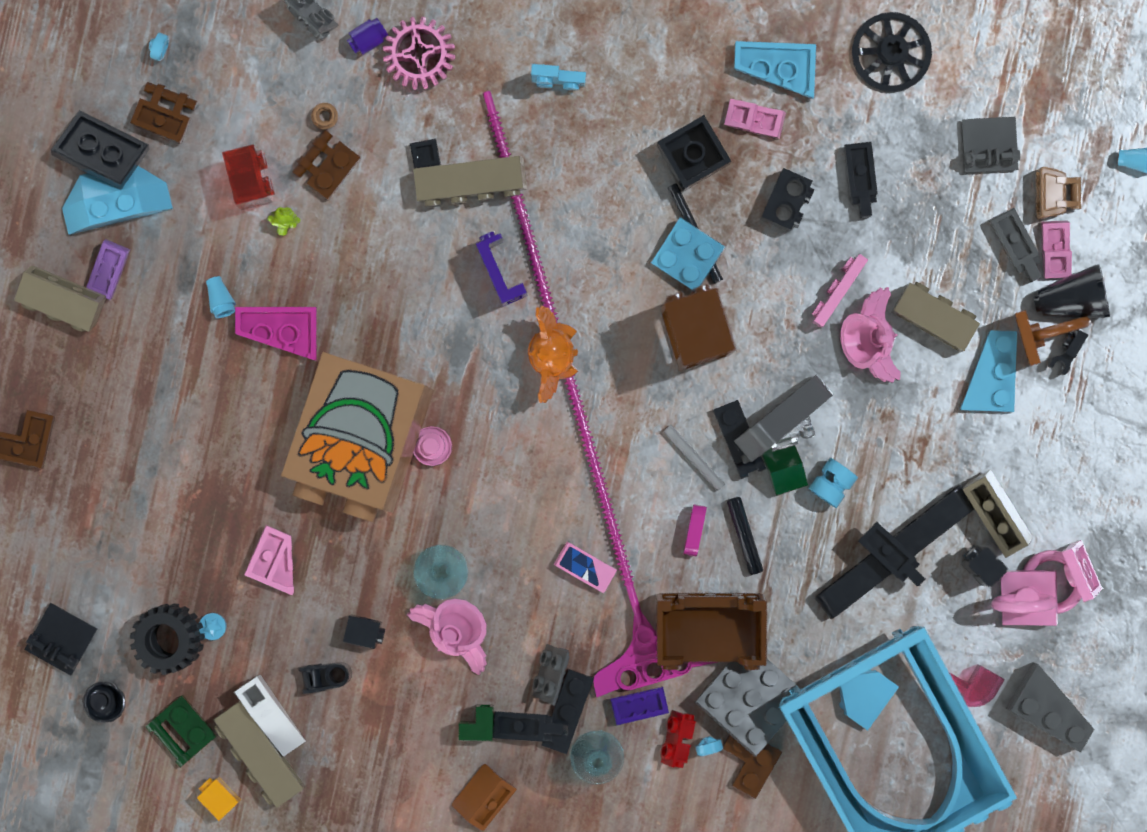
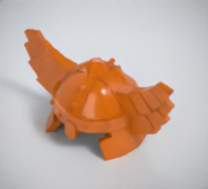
(551, 352)

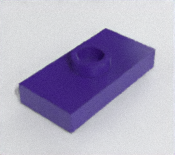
(639, 705)

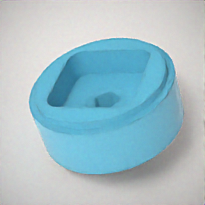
(159, 46)
(213, 626)
(708, 746)

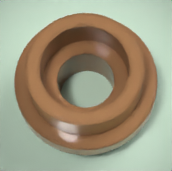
(324, 107)

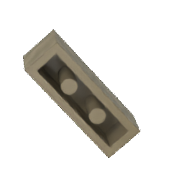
(59, 298)
(936, 316)
(997, 513)

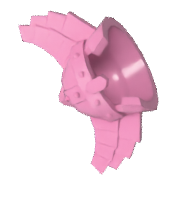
(870, 338)
(455, 630)

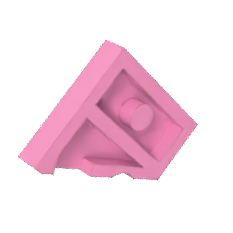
(273, 560)

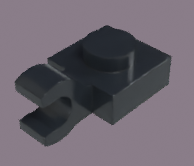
(1072, 345)

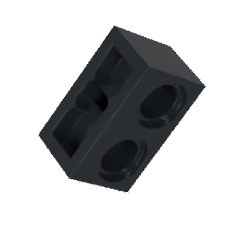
(781, 198)

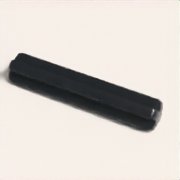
(745, 535)

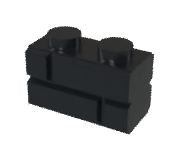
(983, 565)

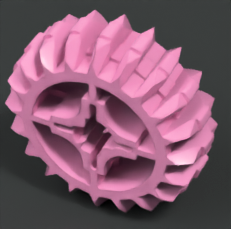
(431, 51)

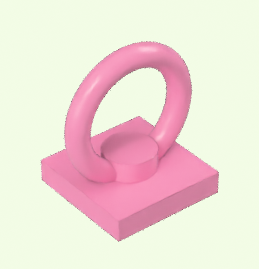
(1078, 572)
(1028, 598)

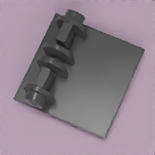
(318, 18)
(990, 144)
(548, 682)

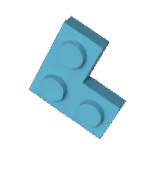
(548, 75)

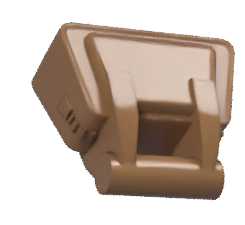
(1052, 192)

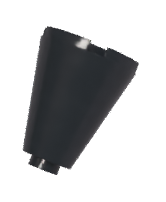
(1075, 296)

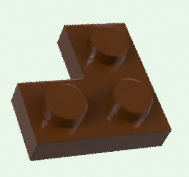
(32, 444)
(755, 769)

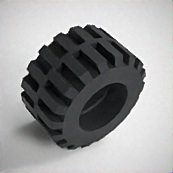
(146, 638)

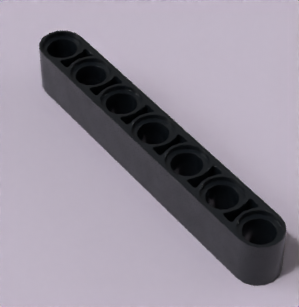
(913, 537)

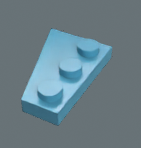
(779, 64)

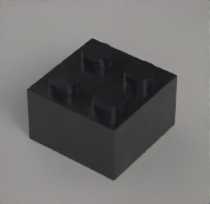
(693, 153)

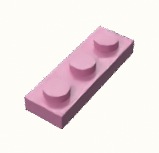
(838, 290)

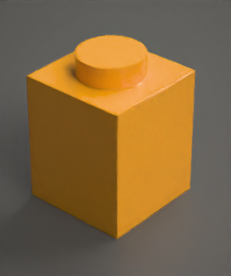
(218, 797)

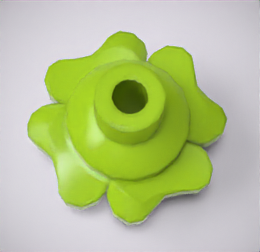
(283, 219)

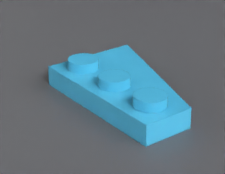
(994, 376)

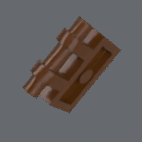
(160, 119)
(333, 169)

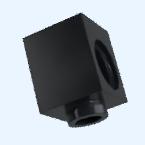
(364, 632)

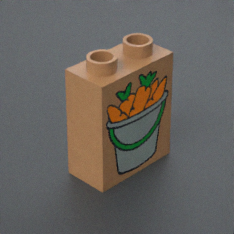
(356, 436)

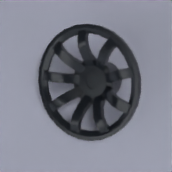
(891, 51)

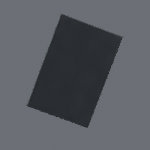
(100, 149)

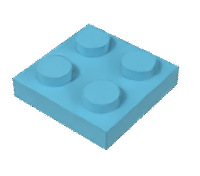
(688, 254)

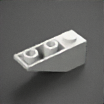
(270, 715)

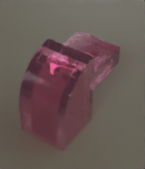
(980, 687)

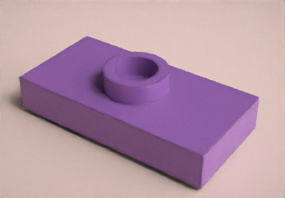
(108, 268)

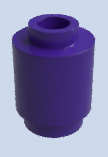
(367, 36)

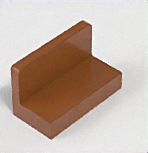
(483, 797)

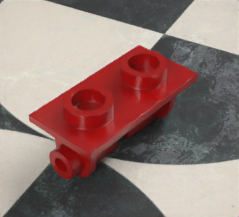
(673, 751)

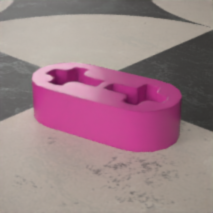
(695, 530)

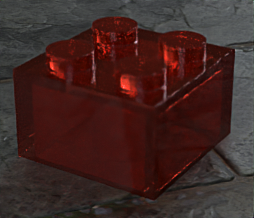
(247, 176)

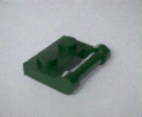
(189, 726)

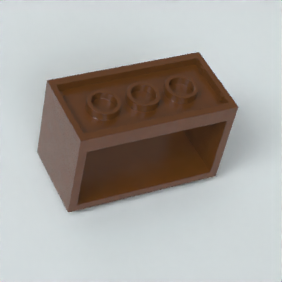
(697, 327)

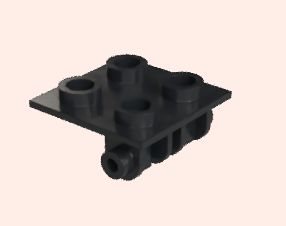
(60, 639)

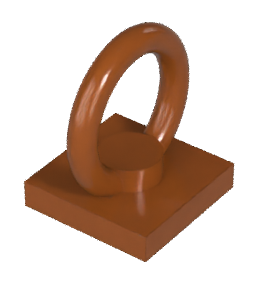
(1034, 336)

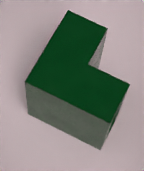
(785, 469)
(481, 728)

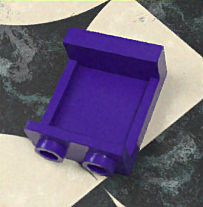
(506, 295)

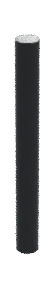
(687, 215)

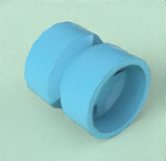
(833, 482)

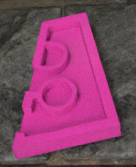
(281, 327)

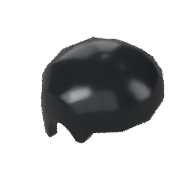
(103, 702)

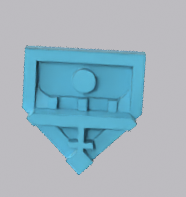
(866, 697)

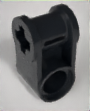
(319, 676)

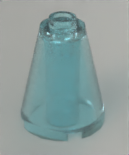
(592, 746)

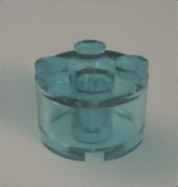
(456, 569)

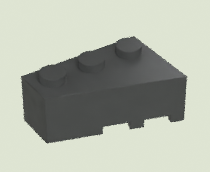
(1049, 709)

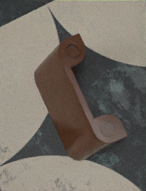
(711, 629)

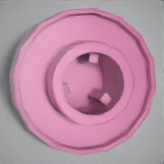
(433, 446)

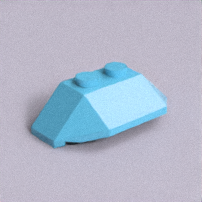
(99, 204)

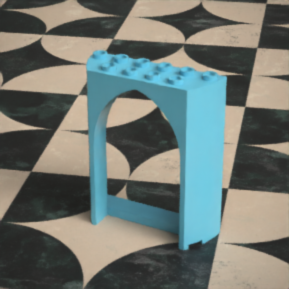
(976, 778)

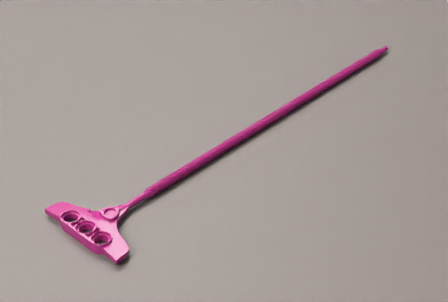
(644, 639)

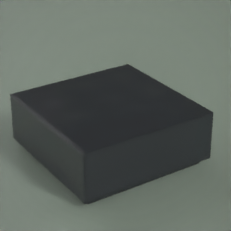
(425, 153)

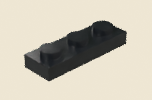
(569, 708)

